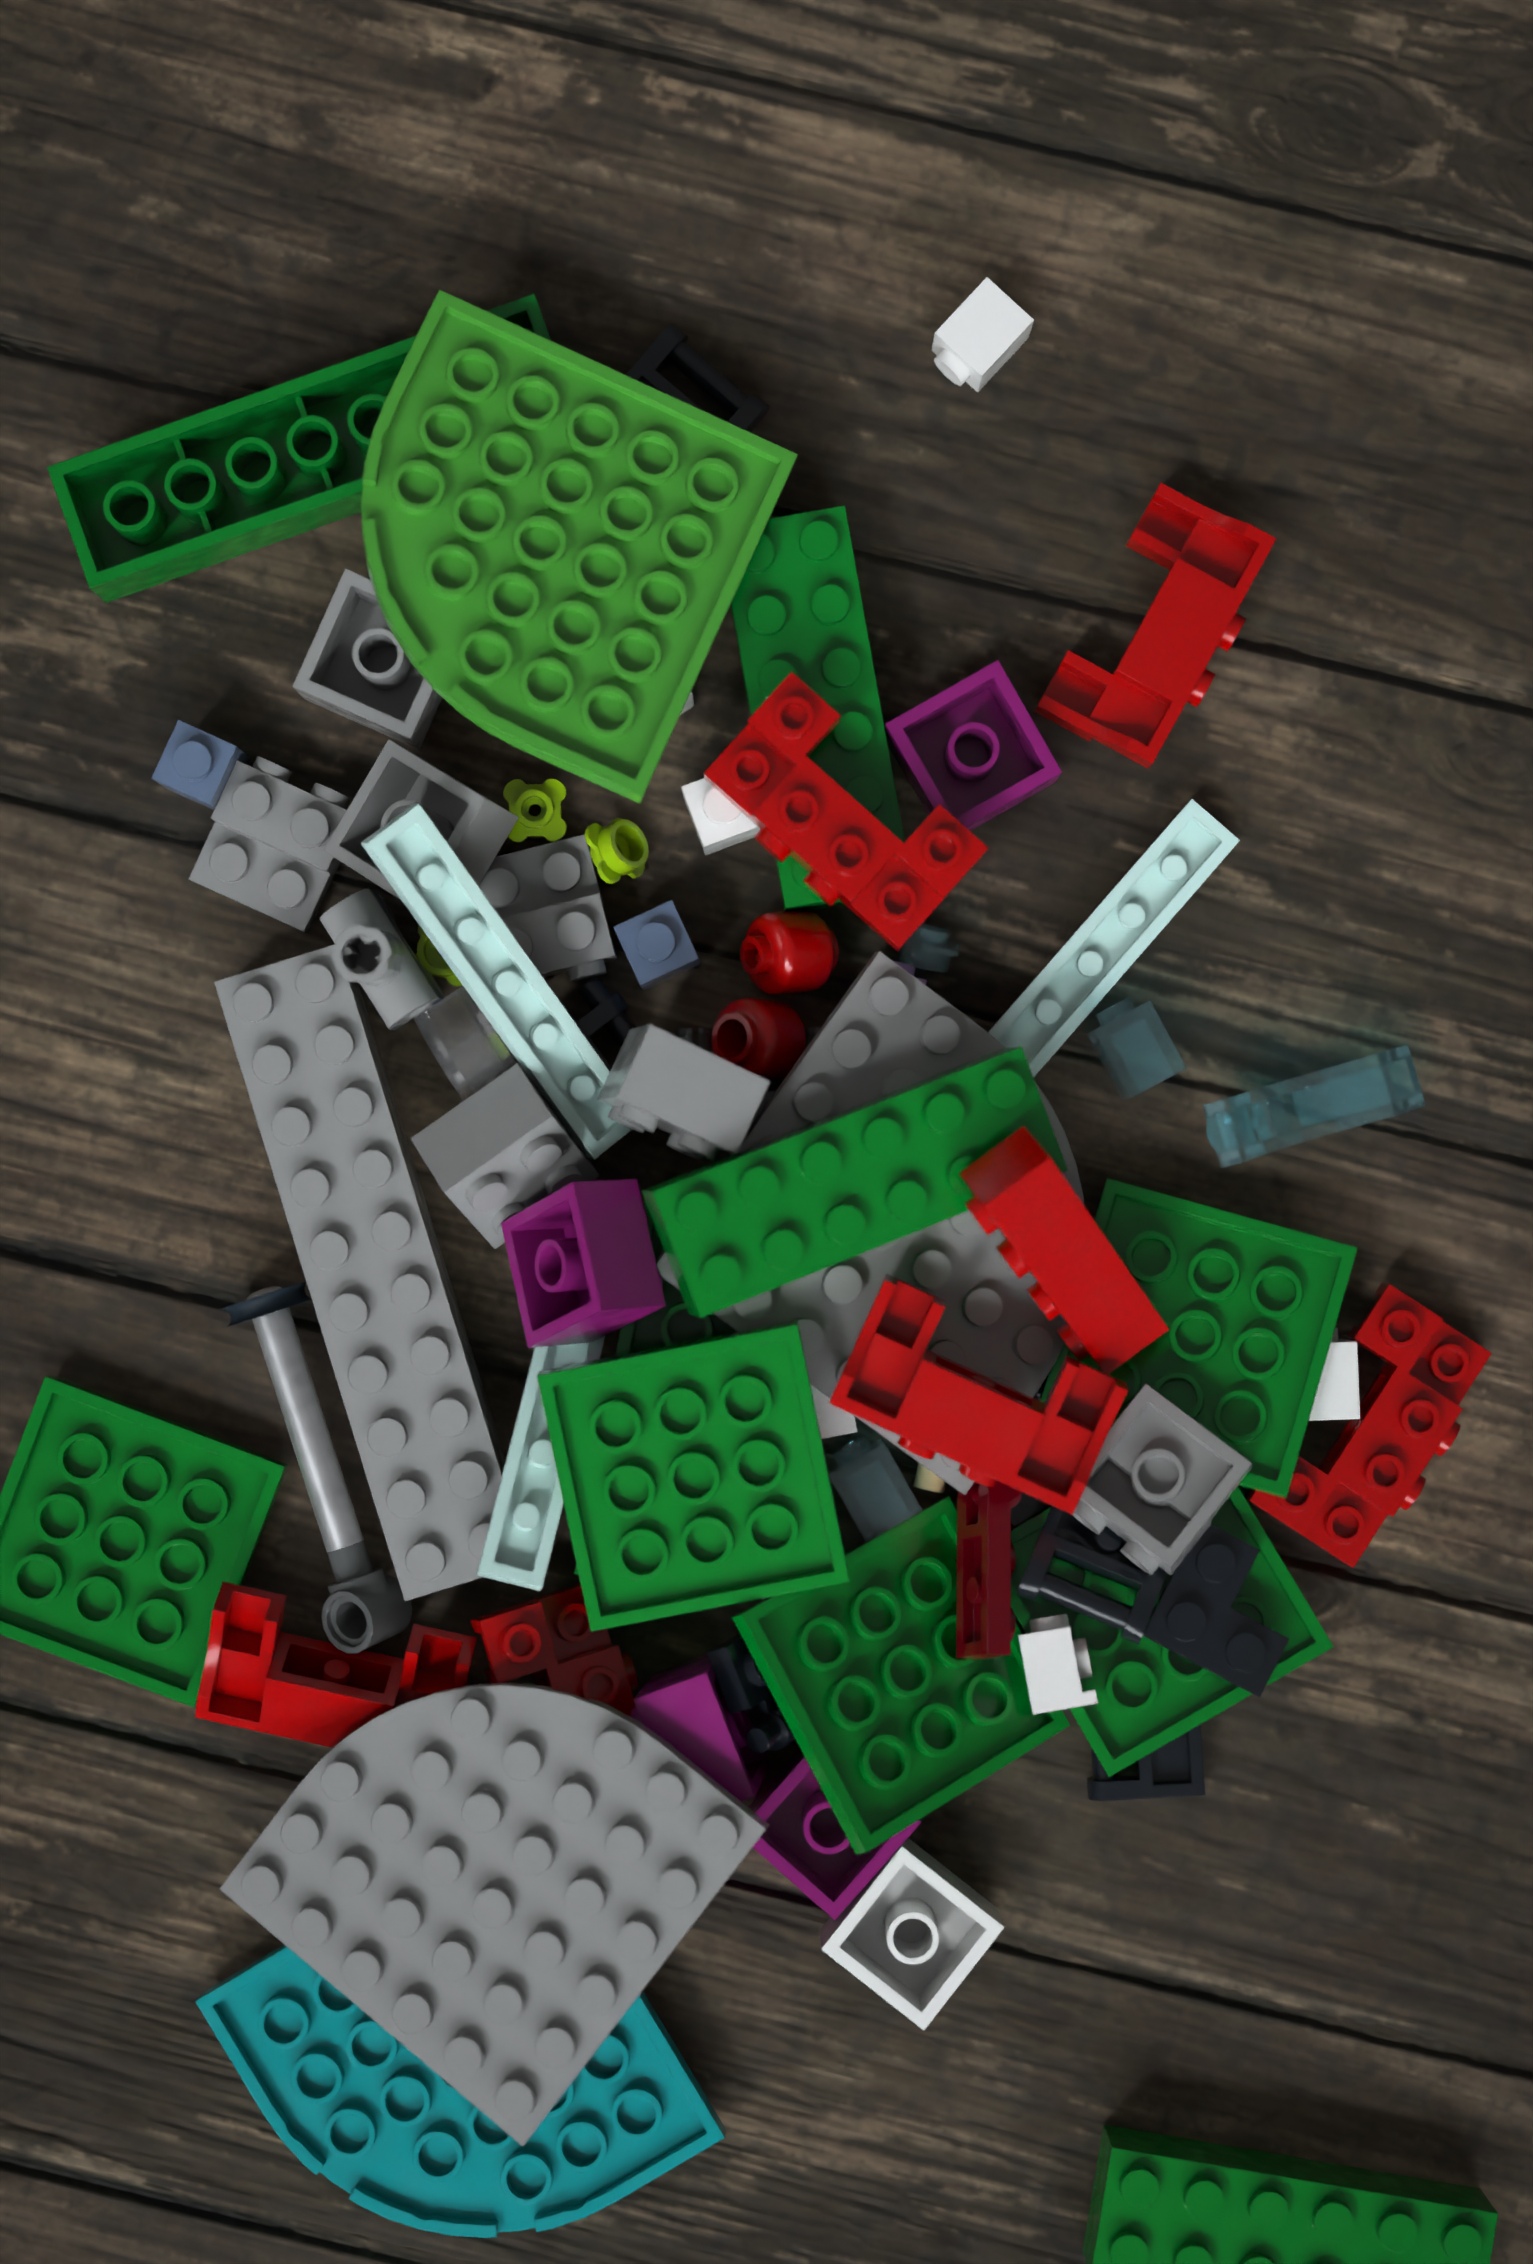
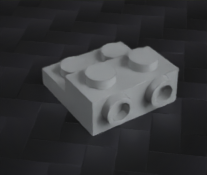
(271, 843)
(553, 907)
(1159, 1482)

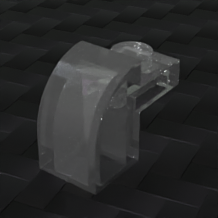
(464, 1043)

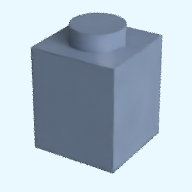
(197, 764)
(657, 945)

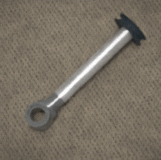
(363, 1601)

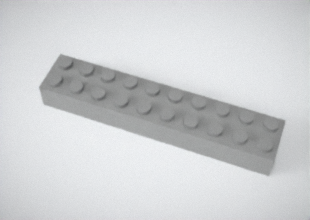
(370, 1263)

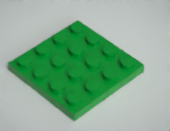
(1244, 1318)
(693, 1476)
(125, 1536)
(878, 1685)
(1145, 1689)

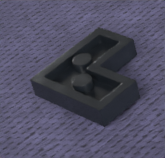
(1198, 1619)

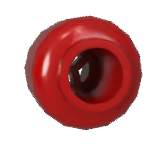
(789, 952)
(759, 1037)

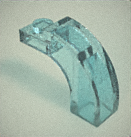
(1313, 1105)

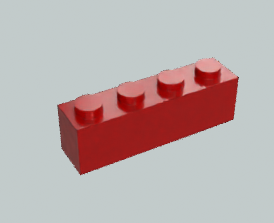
(1063, 1250)

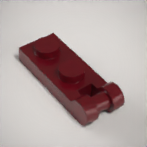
(984, 1571)

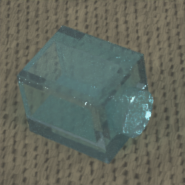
(1135, 1047)
(872, 1487)

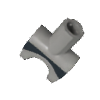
(379, 958)

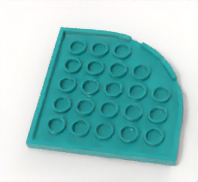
(416, 2147)

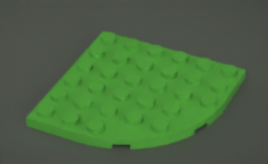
(557, 539)

